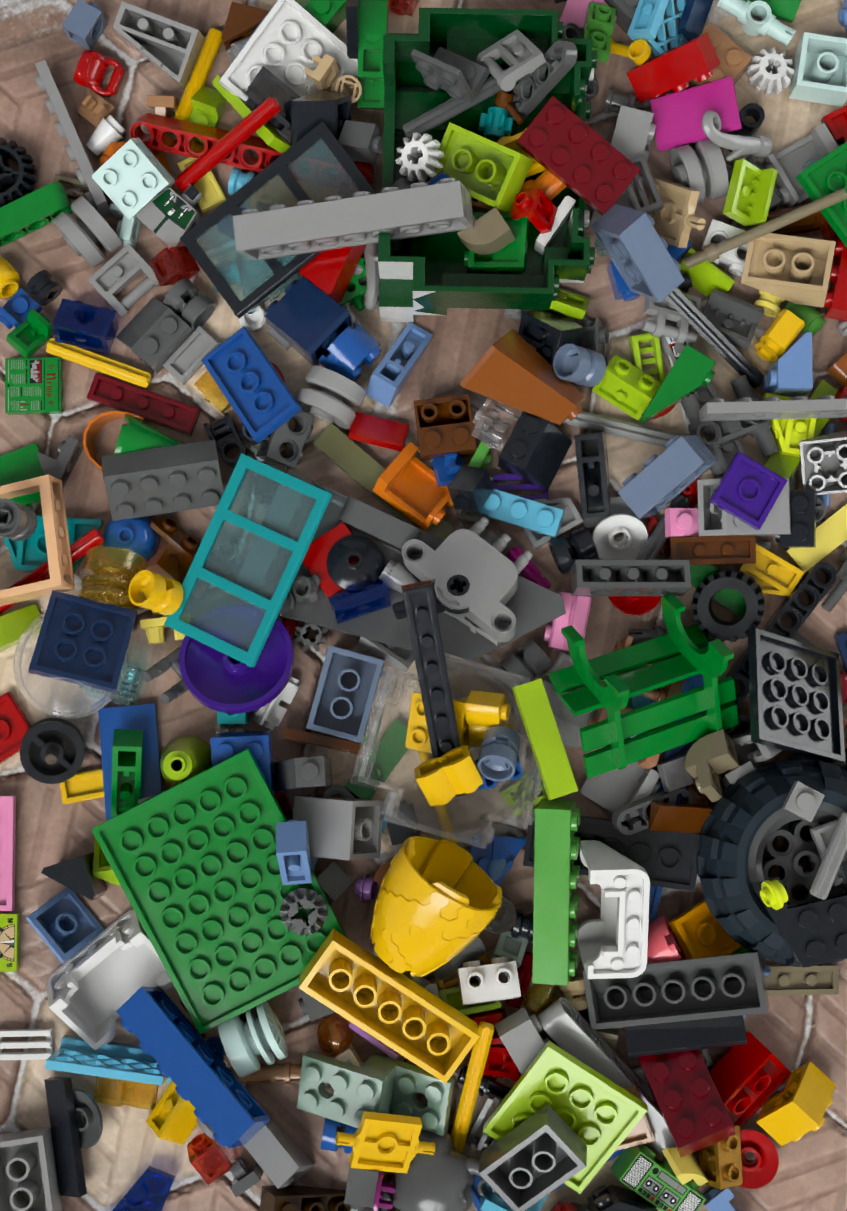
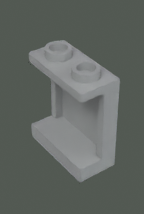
(793, 158)

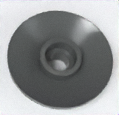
(88, 1119)

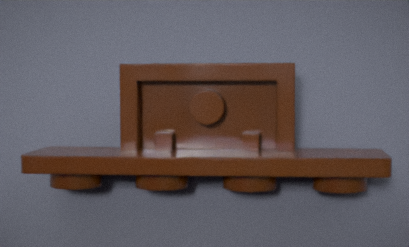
(181, 550)

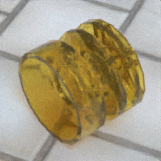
(110, 575)

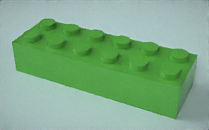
(554, 893)

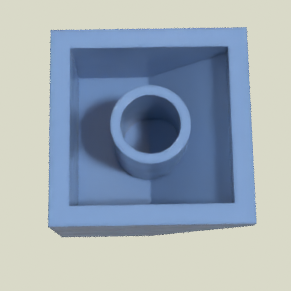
(792, 372)

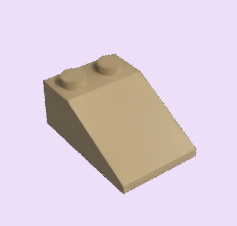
(790, 267)

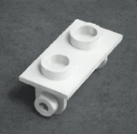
(273, 712)

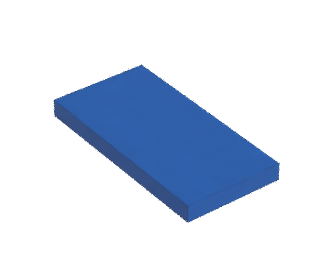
(251, 384)
(138, 718)

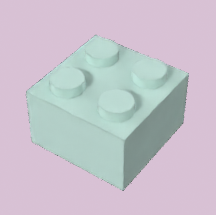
(820, 70)

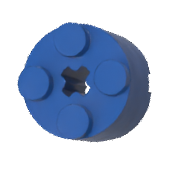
(351, 352)

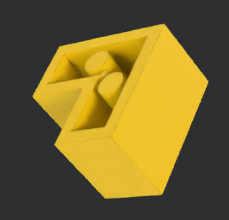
(798, 1106)

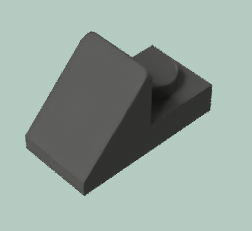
(68, 454)

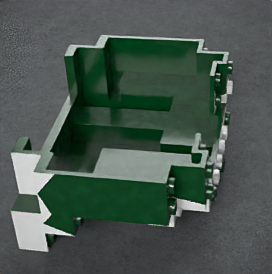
(430, 271)

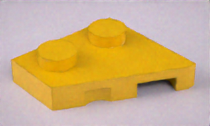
(772, 573)

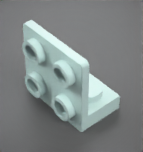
(132, 177)

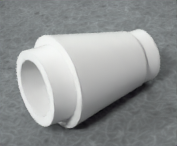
(107, 131)

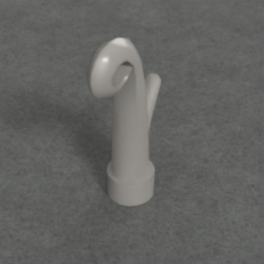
(755, 145)
(372, 275)

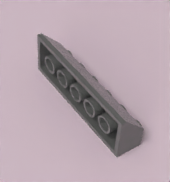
(680, 992)

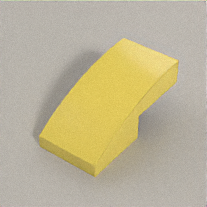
(685, 1167)

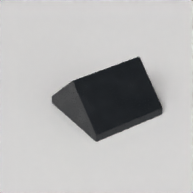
(77, 876)

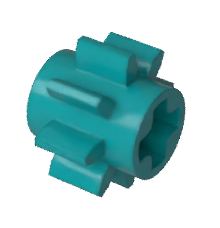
(495, 123)

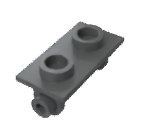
(595, 337)

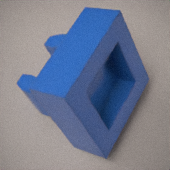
(446, 468)

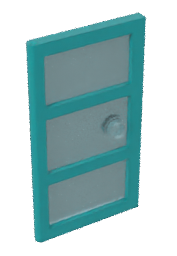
(248, 559)

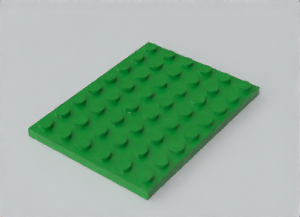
(212, 889)

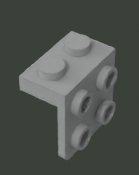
(621, 787)

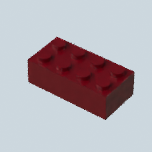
(687, 1100)

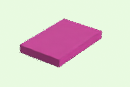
(681, 113)

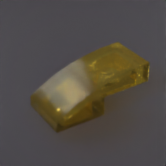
(124, 1092)

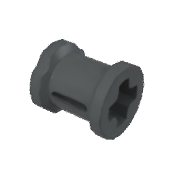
(615, 100)

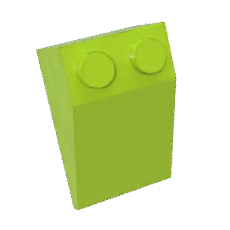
(483, 166)

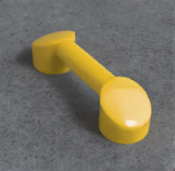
(638, 50)

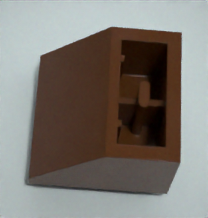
(444, 426)

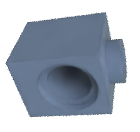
(85, 24)

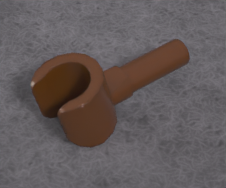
(504, 100)

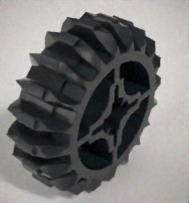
(21, 179)

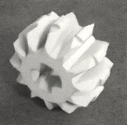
(766, 80)
(413, 151)

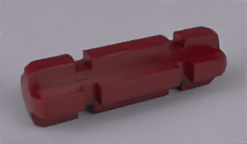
(524, 975)

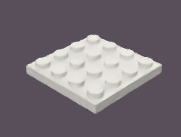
(285, 47)

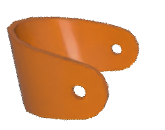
(95, 425)

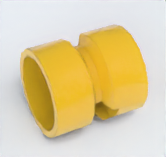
(155, 592)

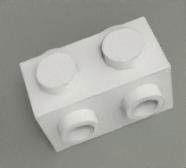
(489, 987)

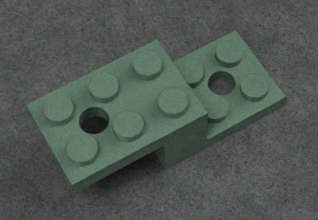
(377, 1087)

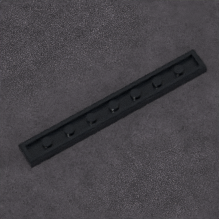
(431, 667)

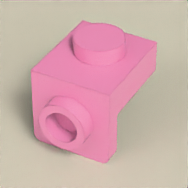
(681, 522)

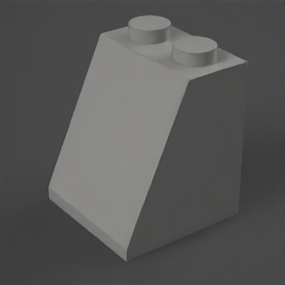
(341, 826)

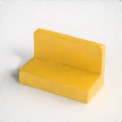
(172, 1117)

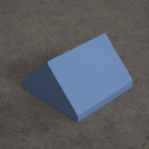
(65, 924)

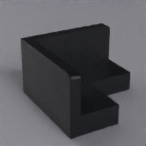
(549, 332)

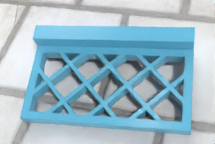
(649, 22)
(108, 1061)

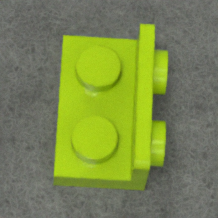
(627, 387)

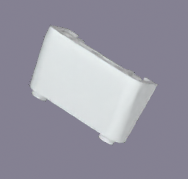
(619, 939)
(103, 977)

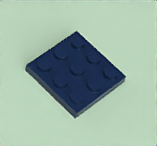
(83, 641)

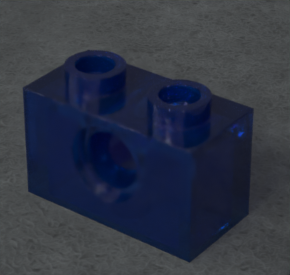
(85, 325)

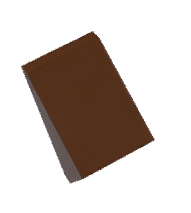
(241, 22)

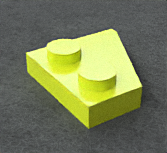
(791, 431)

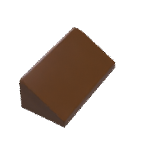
(678, 817)

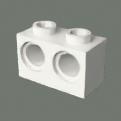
(720, 232)

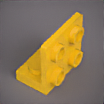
(417, 733)

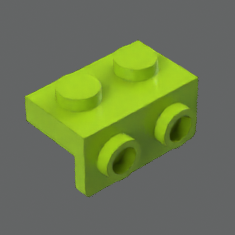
(749, 193)

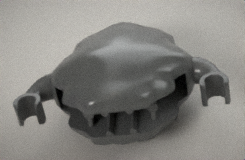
(436, 1180)

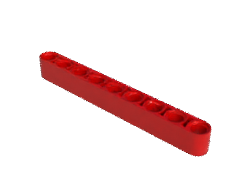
(186, 145)

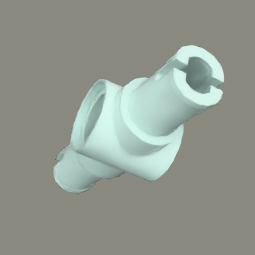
(767, 26)

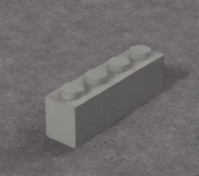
(521, 1037)

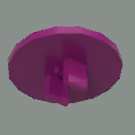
(382, 1187)

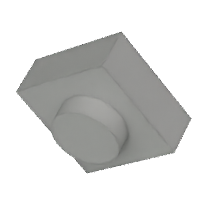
(803, 801)

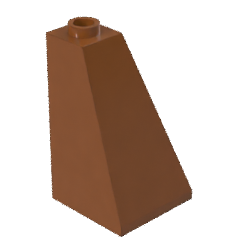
(523, 379)

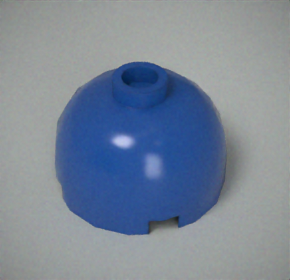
(132, 535)

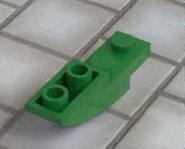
(372, 27)

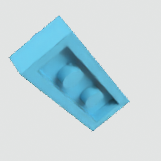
(523, 513)

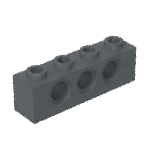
(630, 577)

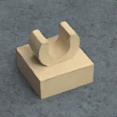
(325, 72)

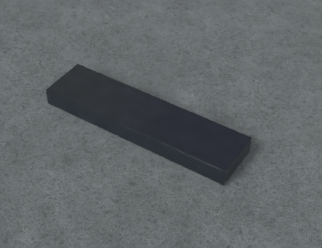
(685, 1036)
(65, 1136)

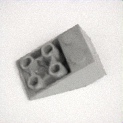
(824, 463)
(717, 522)

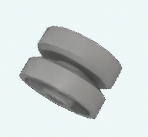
(700, 169)
(86, 232)
(330, 397)

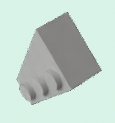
(161, 40)

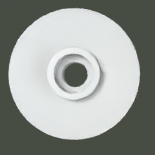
(623, 547)

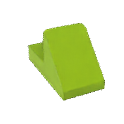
(207, 108)

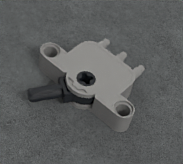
(475, 568)

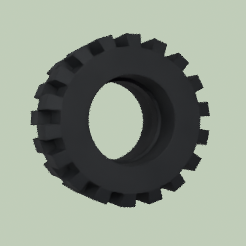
(721, 629)

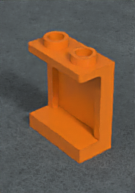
(413, 489)

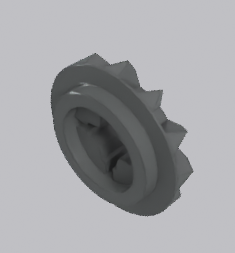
(309, 899)

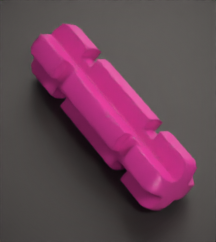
(530, 571)

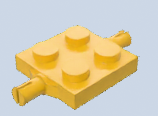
(385, 1142)

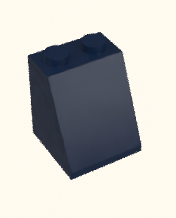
(307, 319)

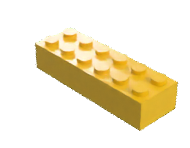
(389, 1006)

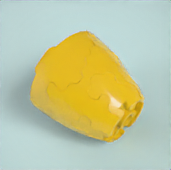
(431, 905)

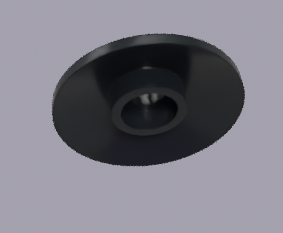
(354, 576)

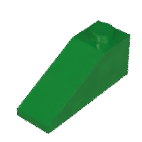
(683, 380)
(126, 769)

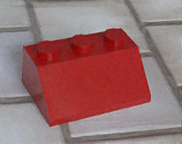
(747, 1078)

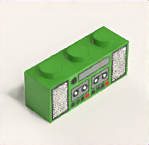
(656, 1180)

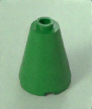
(141, 436)

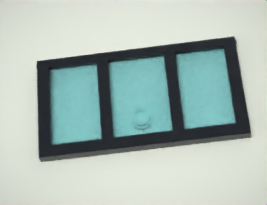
(306, 171)

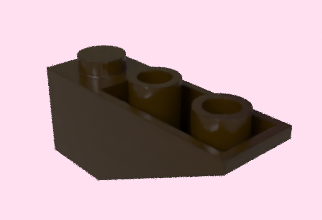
(302, 1199)

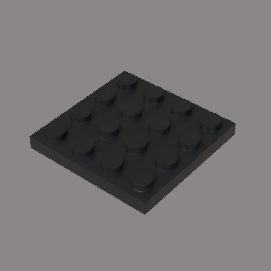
(795, 697)

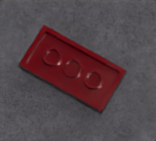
(578, 156)

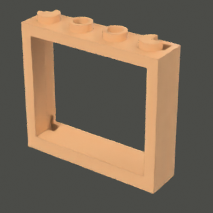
(55, 535)

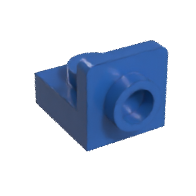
(17, 309)

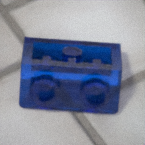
(359, 603)

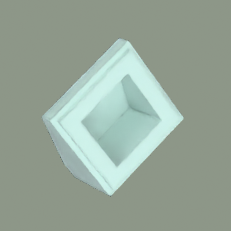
(510, 948)

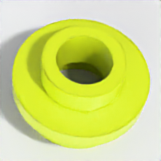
(773, 894)

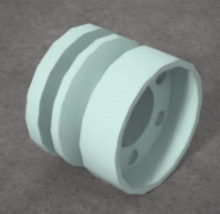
(256, 1037)

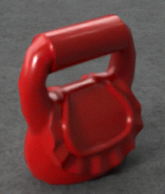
(91, 71)

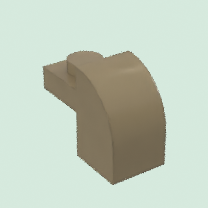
(488, 234)
(711, 757)

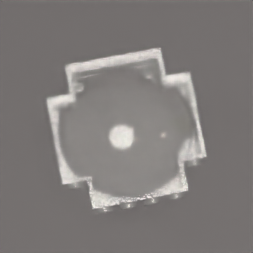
(389, 766)

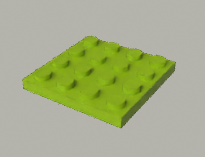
(582, 1097)

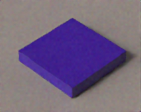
(748, 490)

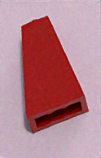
(333, 270)

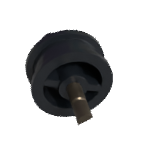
(52, 750)

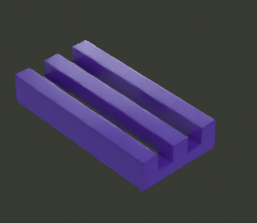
(523, 487)

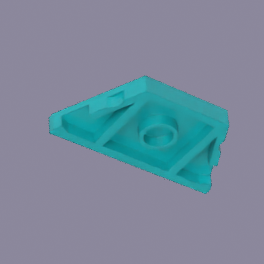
(32, 552)

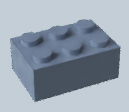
(638, 252)
(666, 475)
(345, 694)

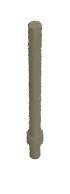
(711, 252)

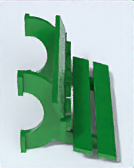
(616, 690)

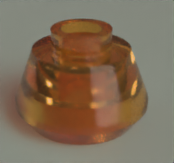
(334, 1035)

